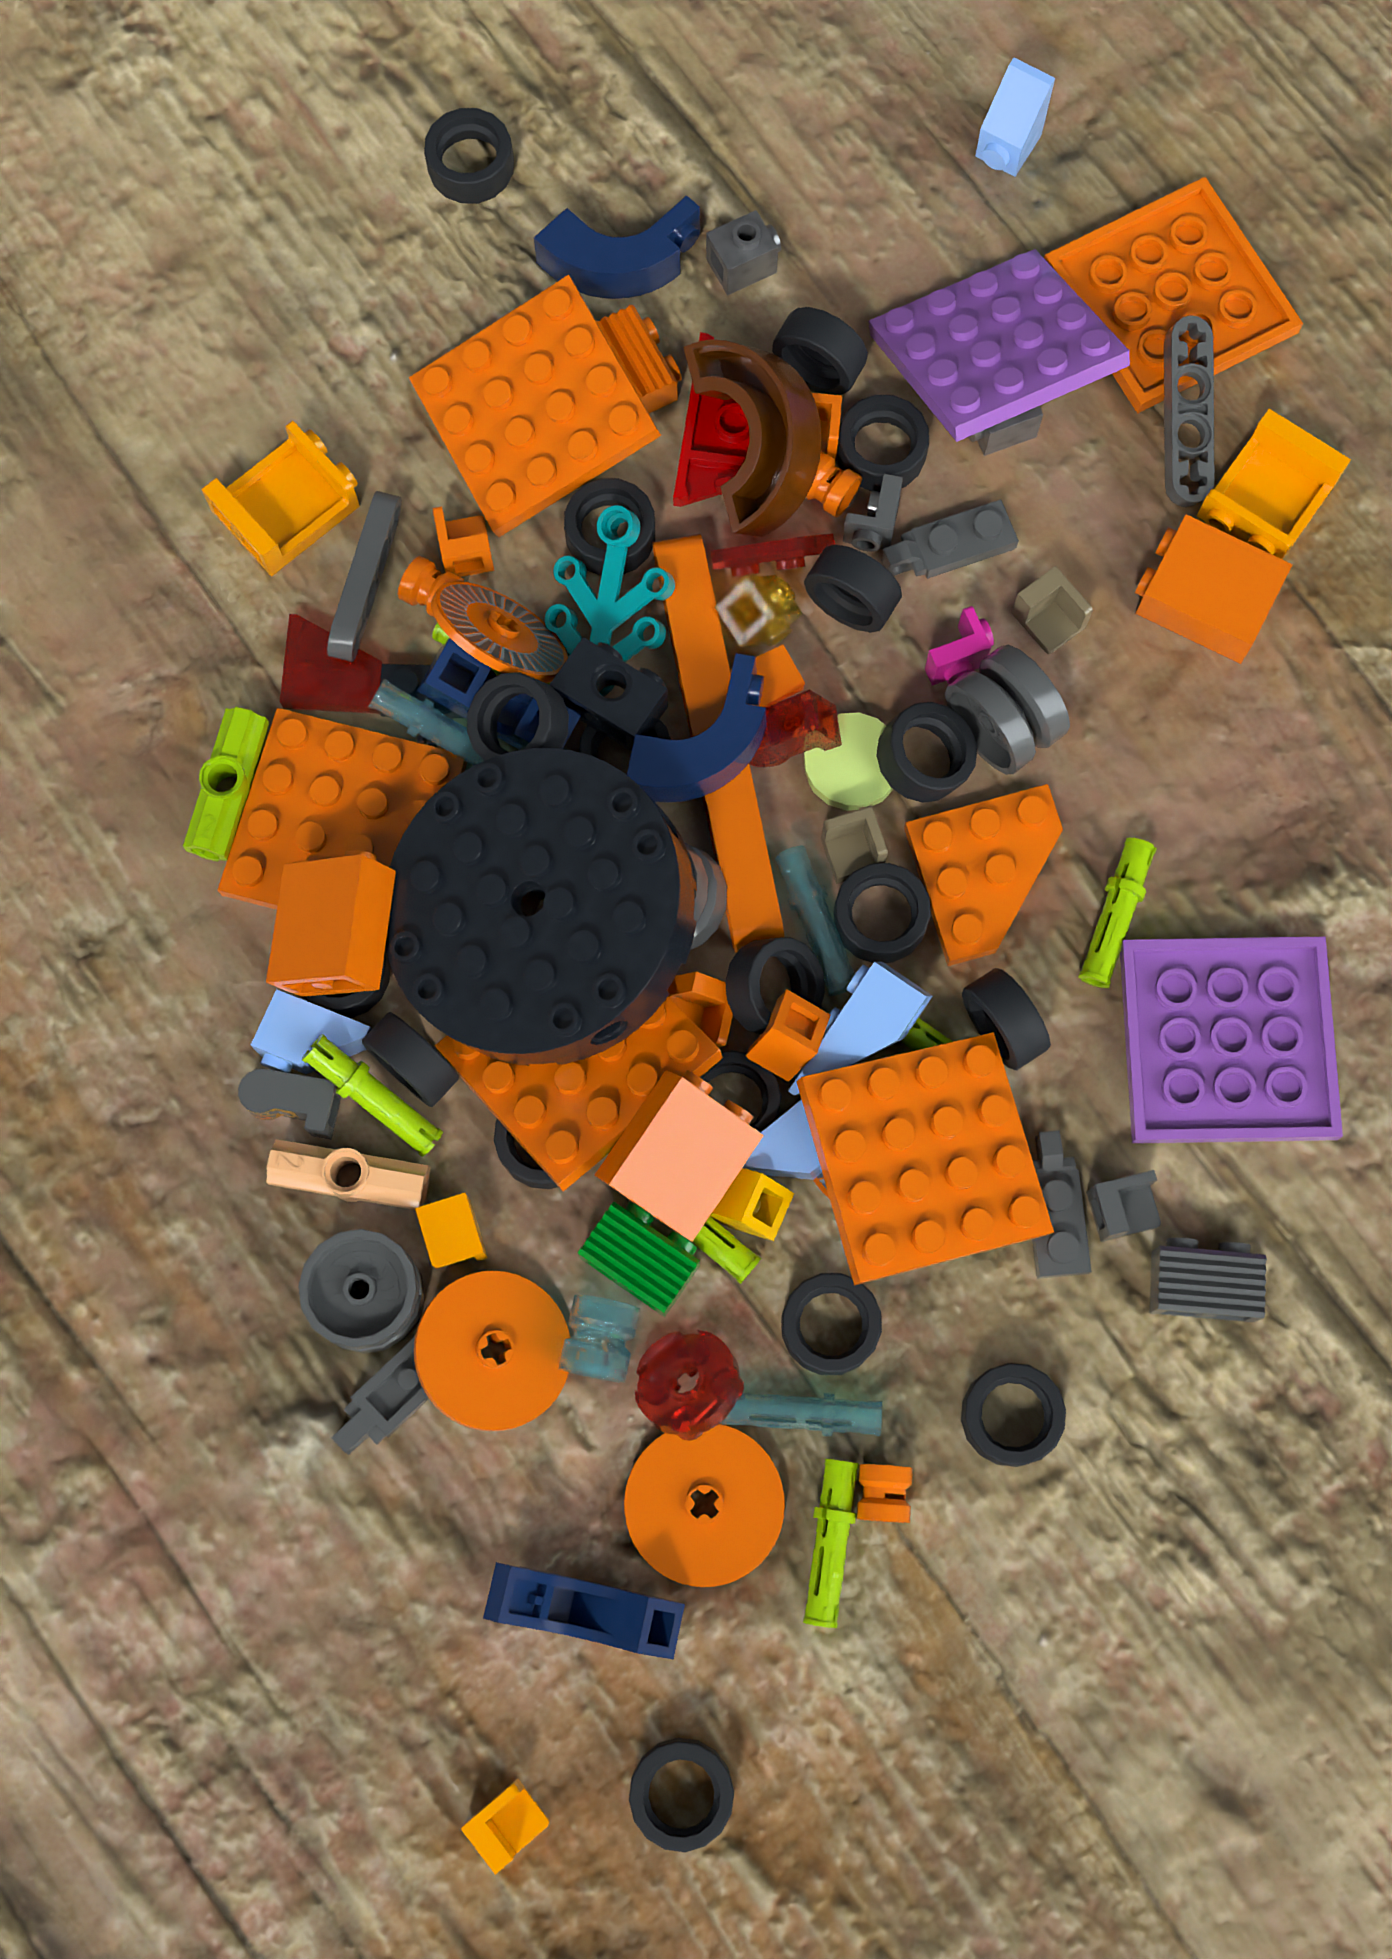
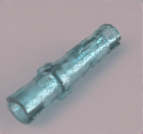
(425, 721)
(812, 909)
(807, 1413)

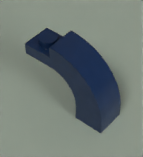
(618, 265)
(715, 757)
(584, 1610)

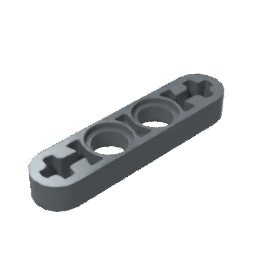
(1195, 412)
(364, 576)

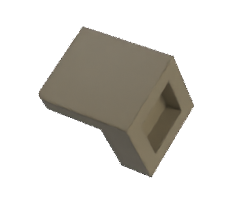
(1052, 610)
(853, 842)

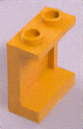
(1274, 486)
(285, 500)

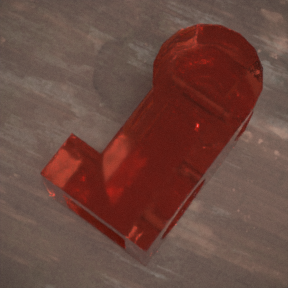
(797, 727)

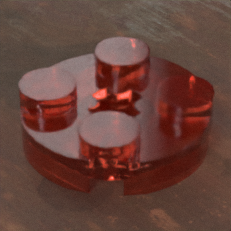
(694, 1410)

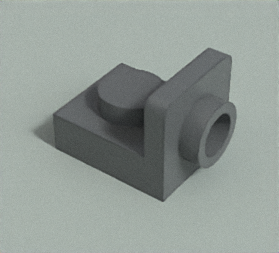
(877, 528)

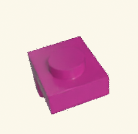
(962, 655)

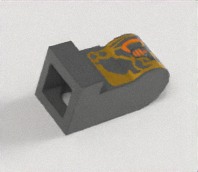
(276, 1094)

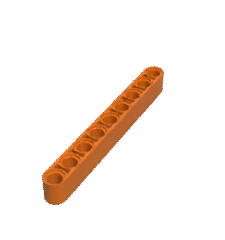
(704, 684)

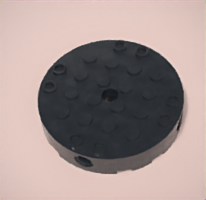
(609, 920)

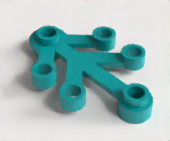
(607, 611)

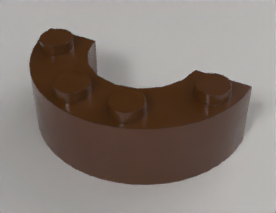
(781, 431)

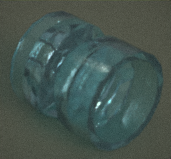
(599, 1338)

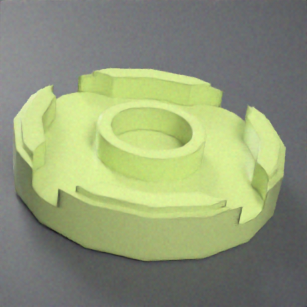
(849, 773)

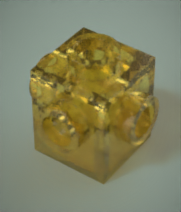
(759, 610)

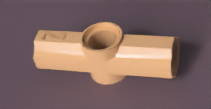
(316, 1171)

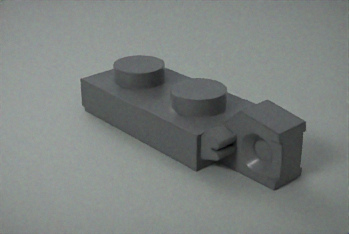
(953, 542)
(1067, 1248)
(383, 1402)

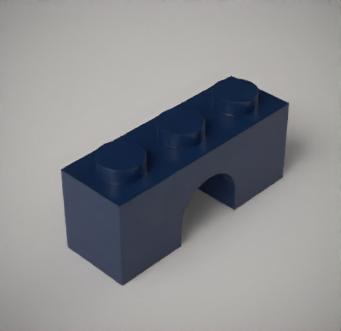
(459, 676)

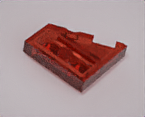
(786, 553)
(323, 682)

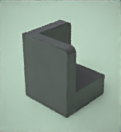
(1124, 1206)

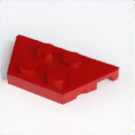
(711, 447)

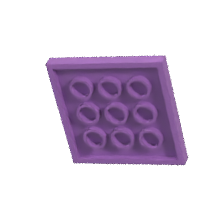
(998, 344)
(1230, 1040)

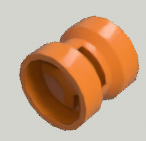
(834, 486)
(422, 581)
(884, 1493)

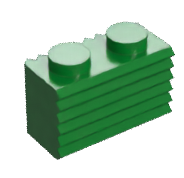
(640, 1257)

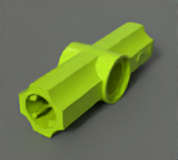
(216, 812)

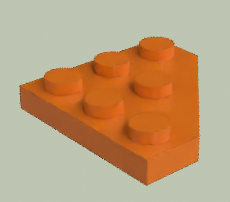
(982, 866)

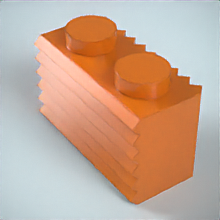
(636, 348)

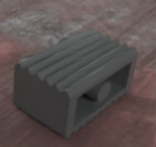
(1208, 1282)

